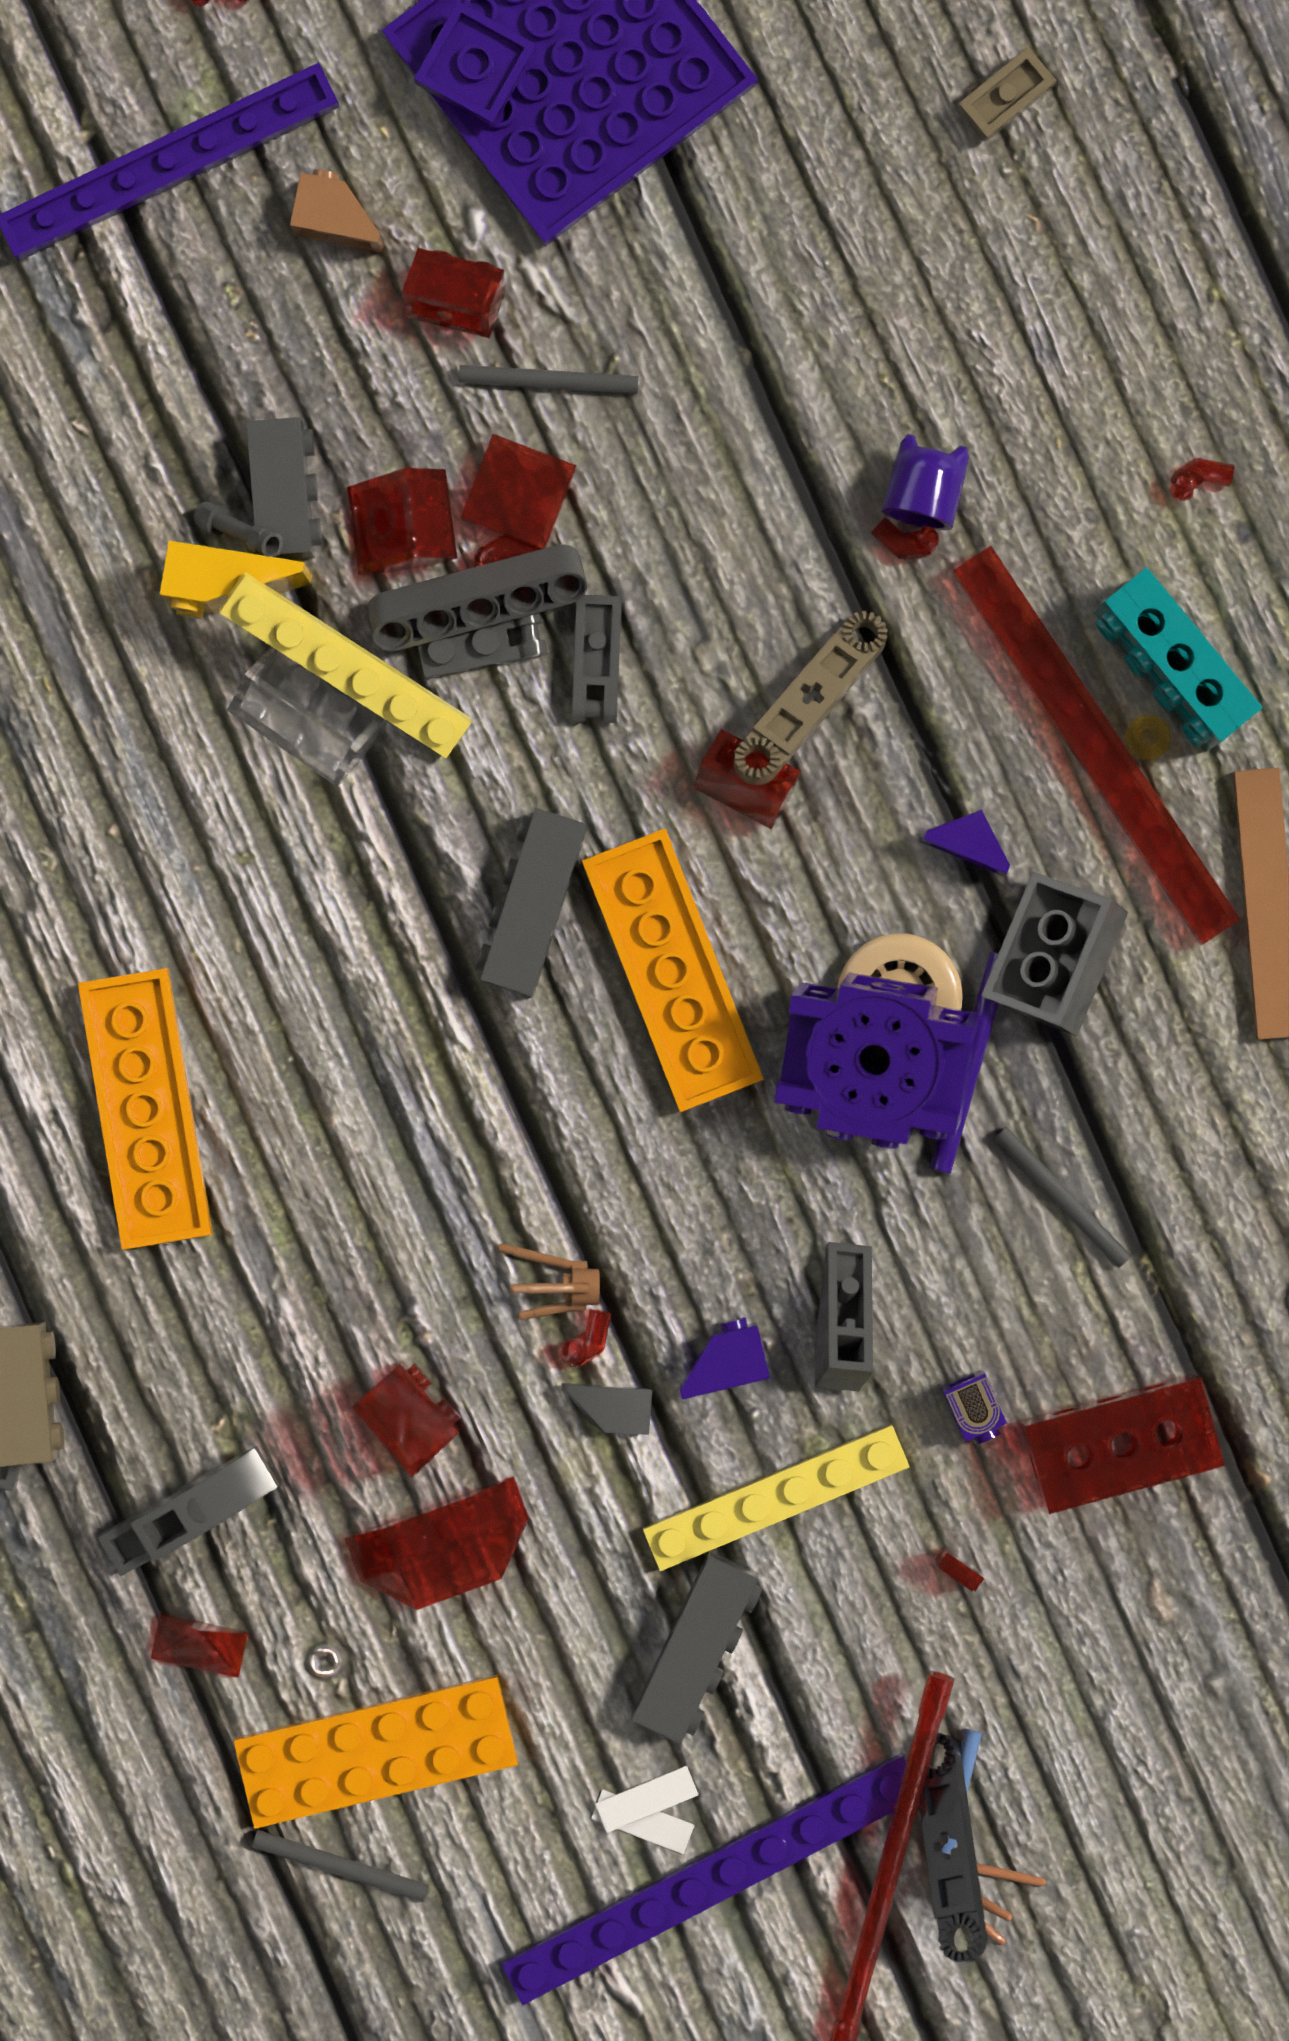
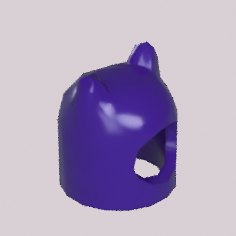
(925, 485)

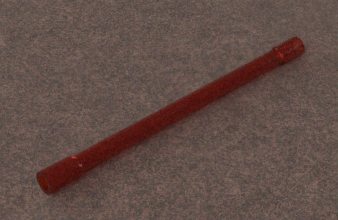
(931, 1713)

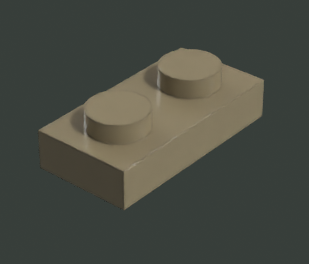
(1006, 94)

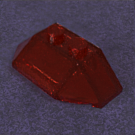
(443, 1546)

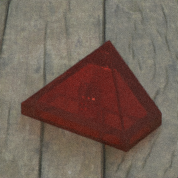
(199, 1645)

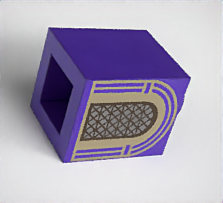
(974, 1407)

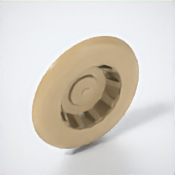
(913, 949)

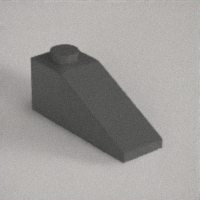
(845, 1318)

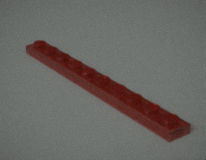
(1096, 745)

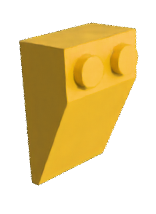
(202, 577)

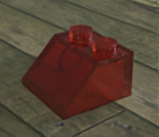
(402, 521)

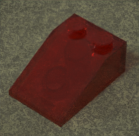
(408, 1417)

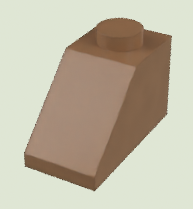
(331, 213)

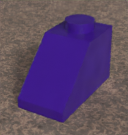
(727, 1360)

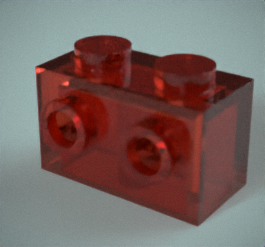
(453, 292)
(758, 802)

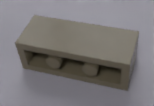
(28, 1396)

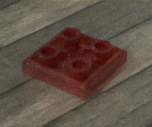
(518, 492)

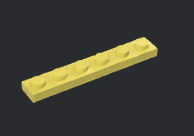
(344, 664)
(775, 1497)

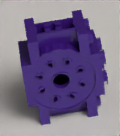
(857, 1095)

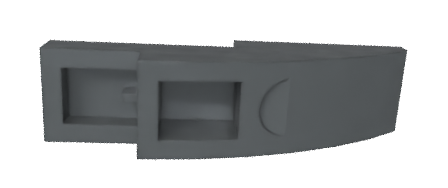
(189, 1511)

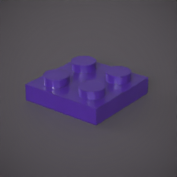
(475, 63)

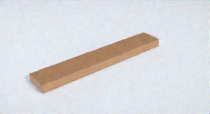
(1265, 895)

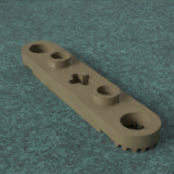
(792, 721)

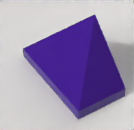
(969, 840)

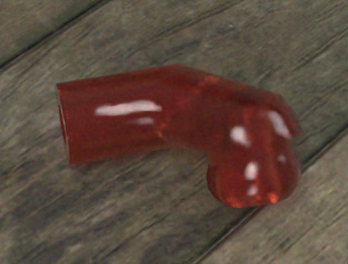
(908, 544)

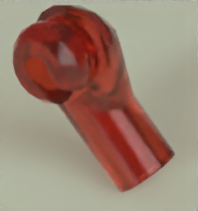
(1198, 472)
(500, 549)
(588, 1344)

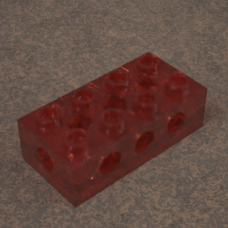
(1147, 1461)

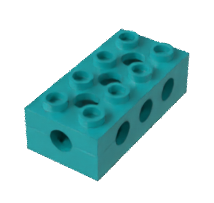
(1178, 636)

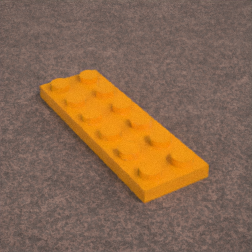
(672, 970)
(145, 1108)
(376, 1751)

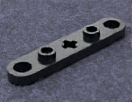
(953, 1877)

